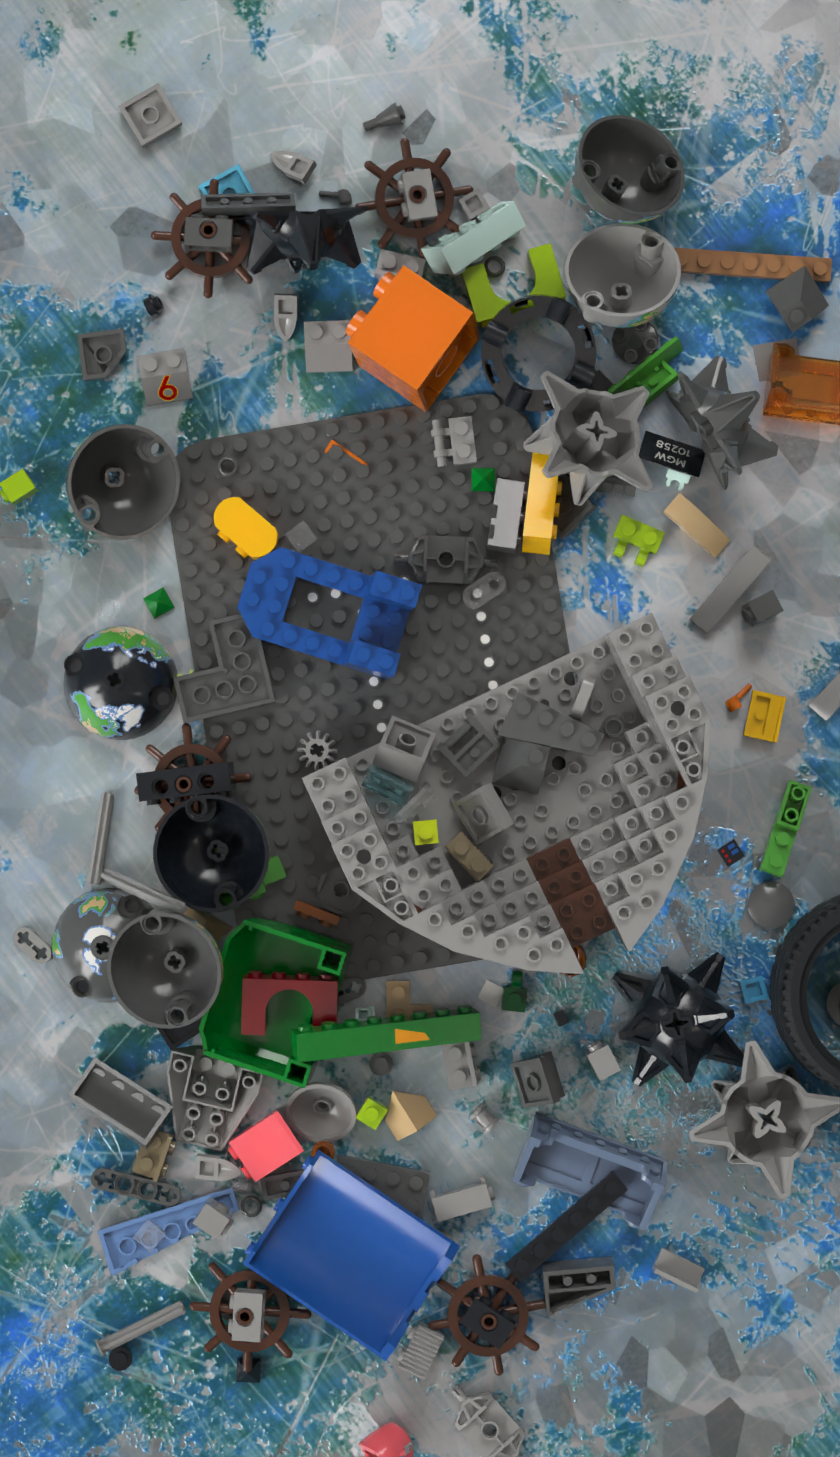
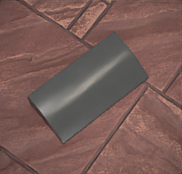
(120, 1103)

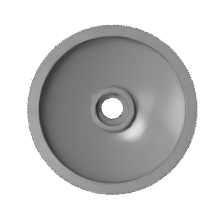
(320, 1120)

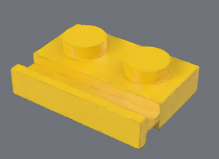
(764, 716)

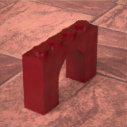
(260, 987)

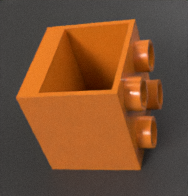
(412, 337)

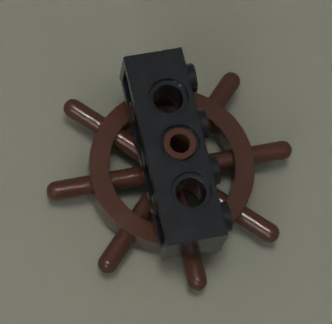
(189, 780)

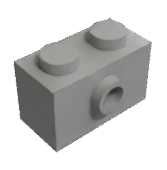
(214, 1218)

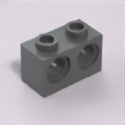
(761, 608)

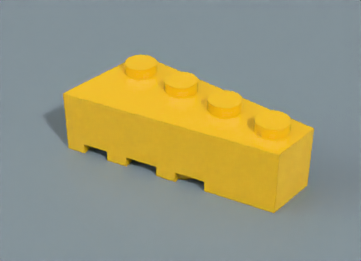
(540, 508)

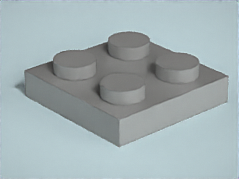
(150, 115)

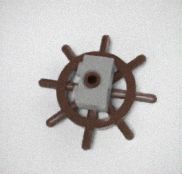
(417, 197)
(248, 1308)

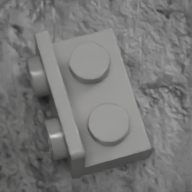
(393, 262)
(460, 1065)

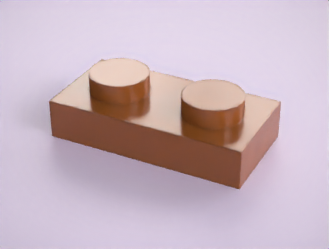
(307, 910)

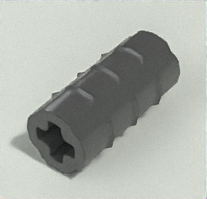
(615, 485)

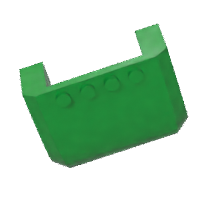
(269, 948)

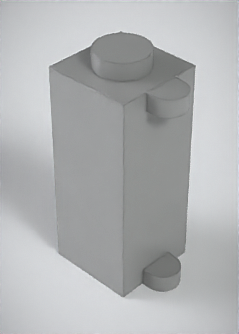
(462, 1200)

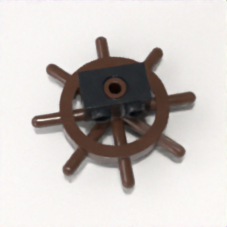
(485, 1317)

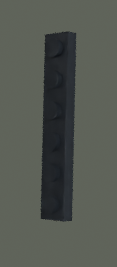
(566, 1226)

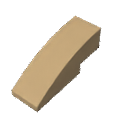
(696, 525)

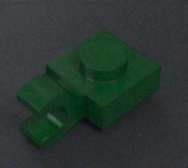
(514, 996)

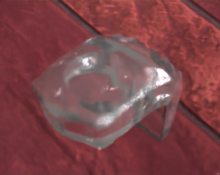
(241, 1183)

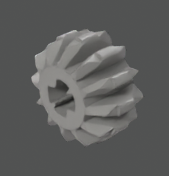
(320, 742)

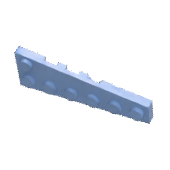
(177, 1221)

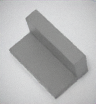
(678, 1269)

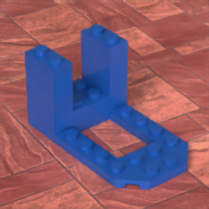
(377, 625)

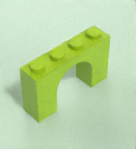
(486, 303)

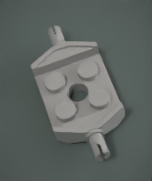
(482, 1410)

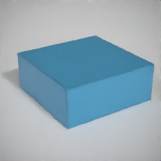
(753, 989)

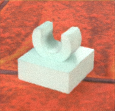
(672, 474)

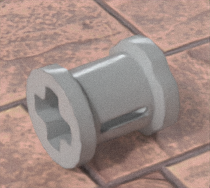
(483, 1118)

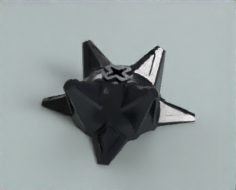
(302, 238)
(680, 996)

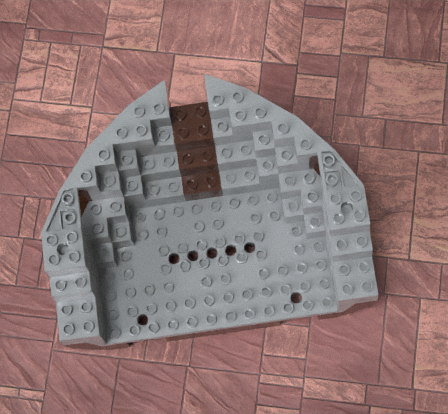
(581, 853)

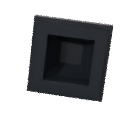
(249, 1377)

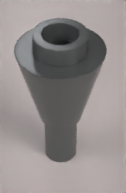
(389, 117)

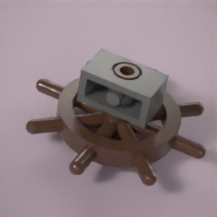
(207, 235)

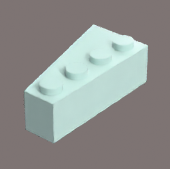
(474, 239)

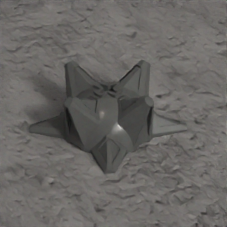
(721, 420)

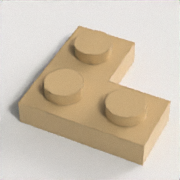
(399, 999)

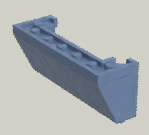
(579, 1159)

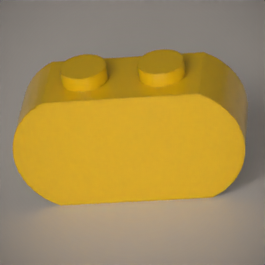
(245, 528)

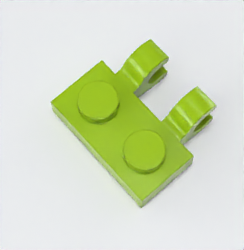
(638, 535)

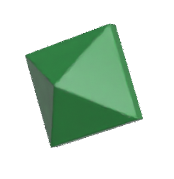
(483, 480)
(158, 603)

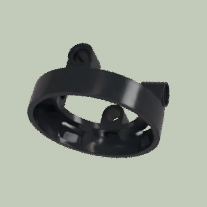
(494, 336)

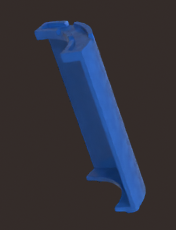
(351, 1254)

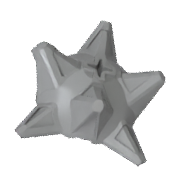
(591, 436)
(762, 1142)

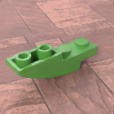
(784, 828)

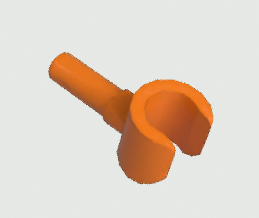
(733, 703)

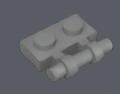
(461, 439)

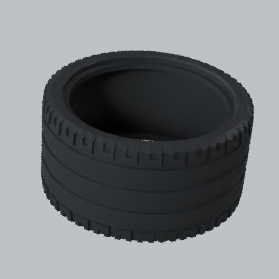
(789, 989)

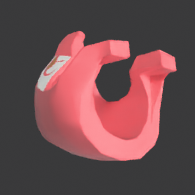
(387, 1441)

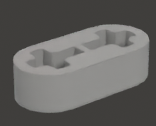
(582, 698)
(28, 949)

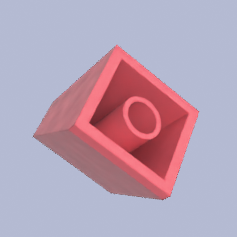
(264, 1146)

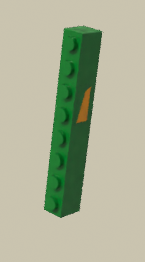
(385, 1034)

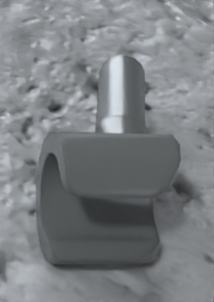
(343, 195)

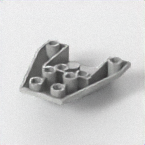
(208, 1096)

